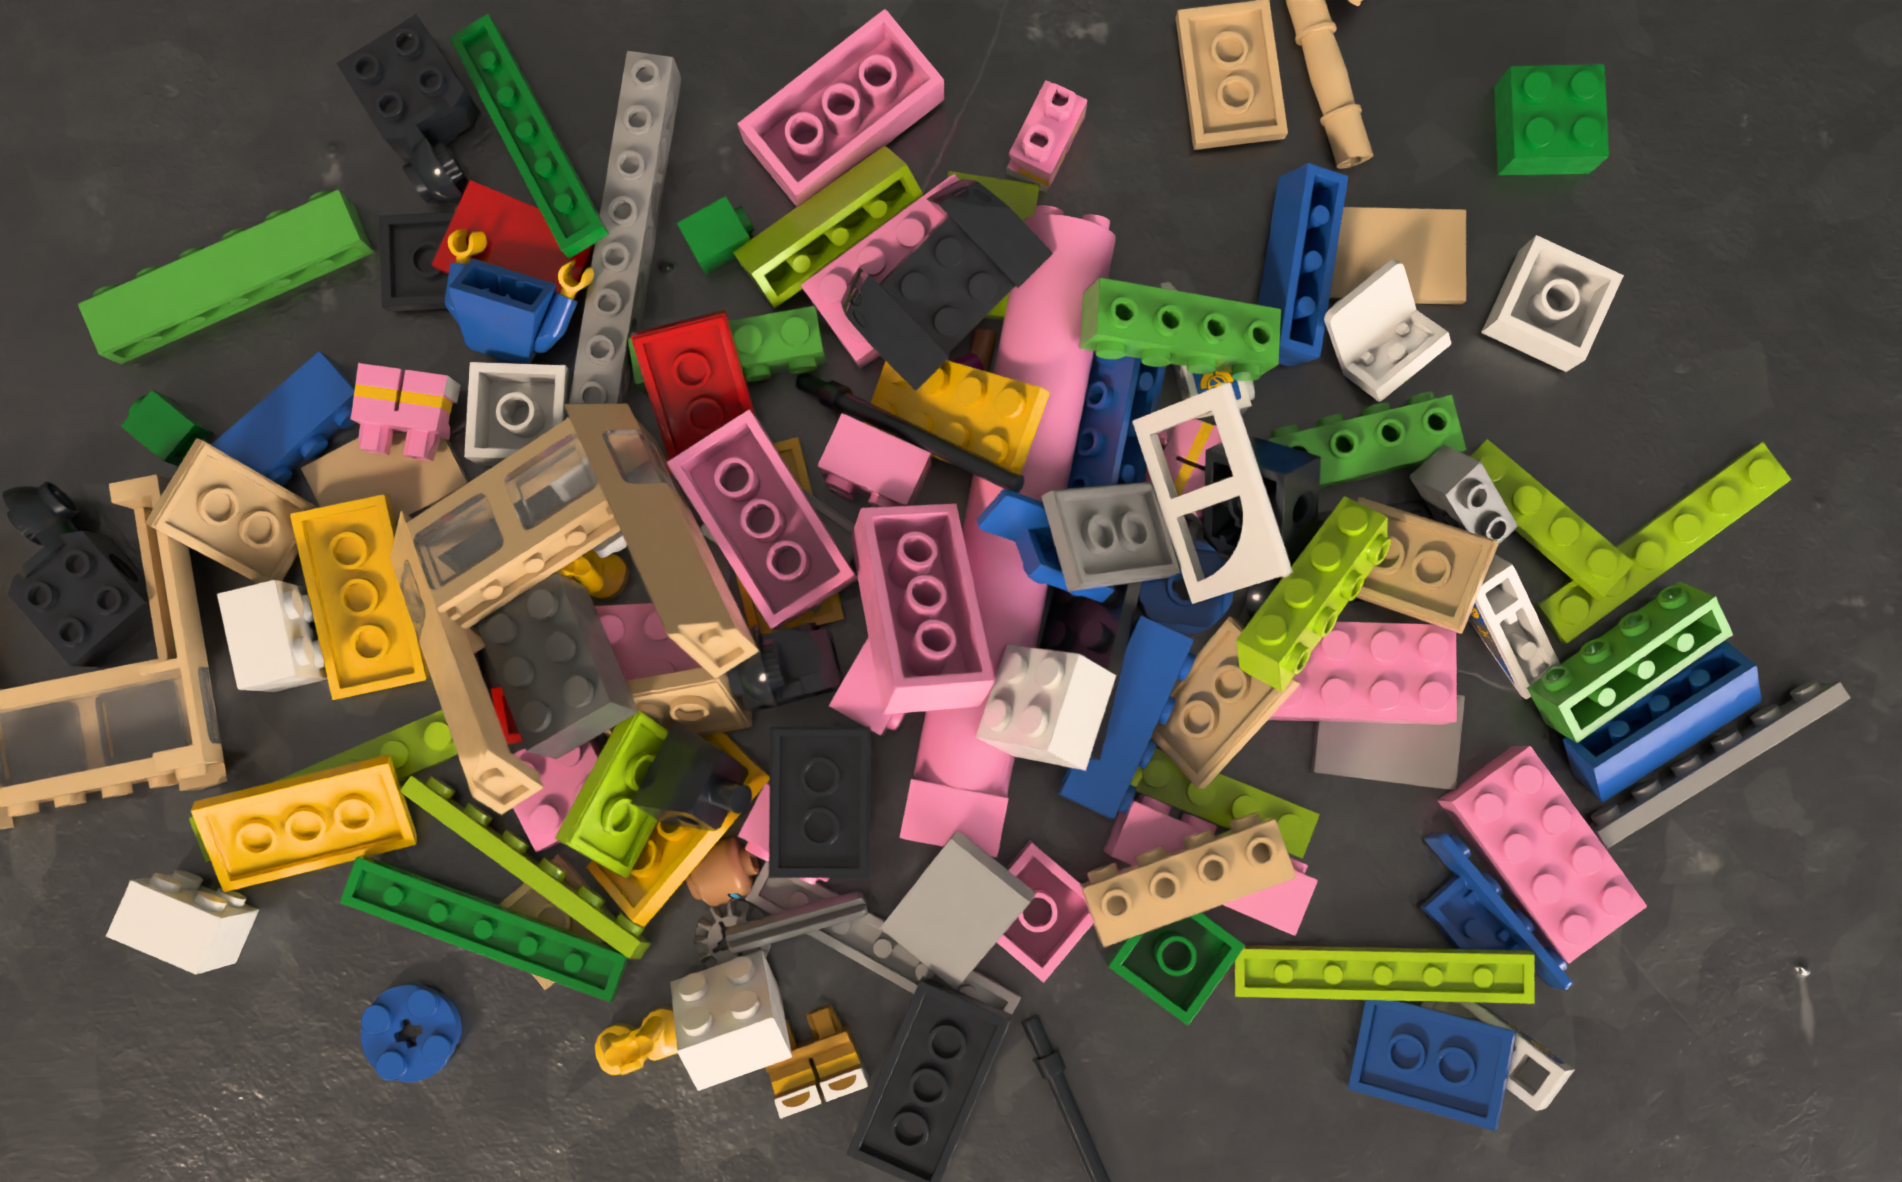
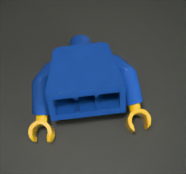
(507, 310)

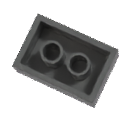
(556, 667)

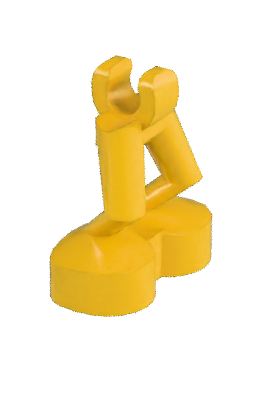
(602, 576)
(625, 1048)

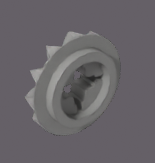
(710, 931)

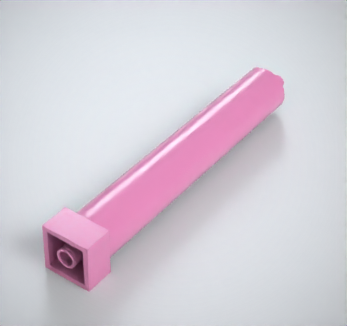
(955, 775)

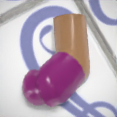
(981, 350)

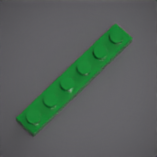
(529, 136)
(484, 928)

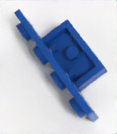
(1027, 525)
(1476, 917)

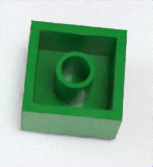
(1551, 119)
(1177, 963)

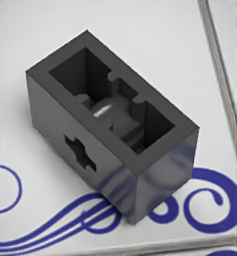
(1463, 494)

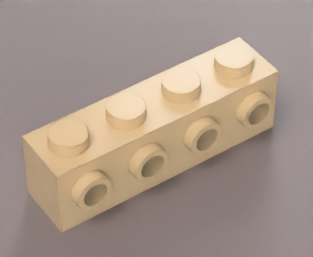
(1188, 879)

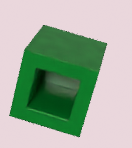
(716, 233)
(164, 427)

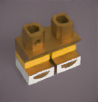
(836, 1060)

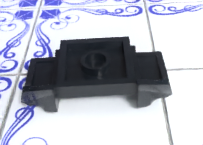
(944, 281)

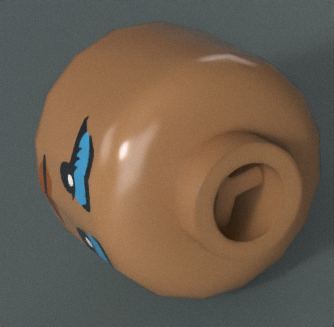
(724, 873)

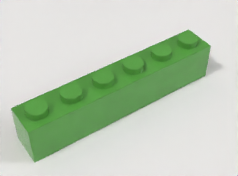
(225, 277)

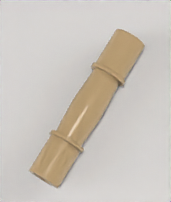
(1330, 82)

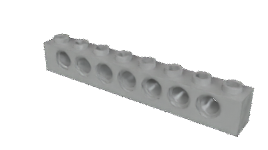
(631, 216)

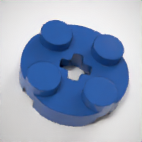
(1165, 607)
(396, 1057)

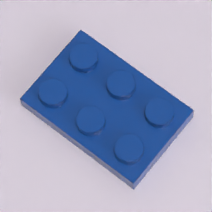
(1433, 1061)

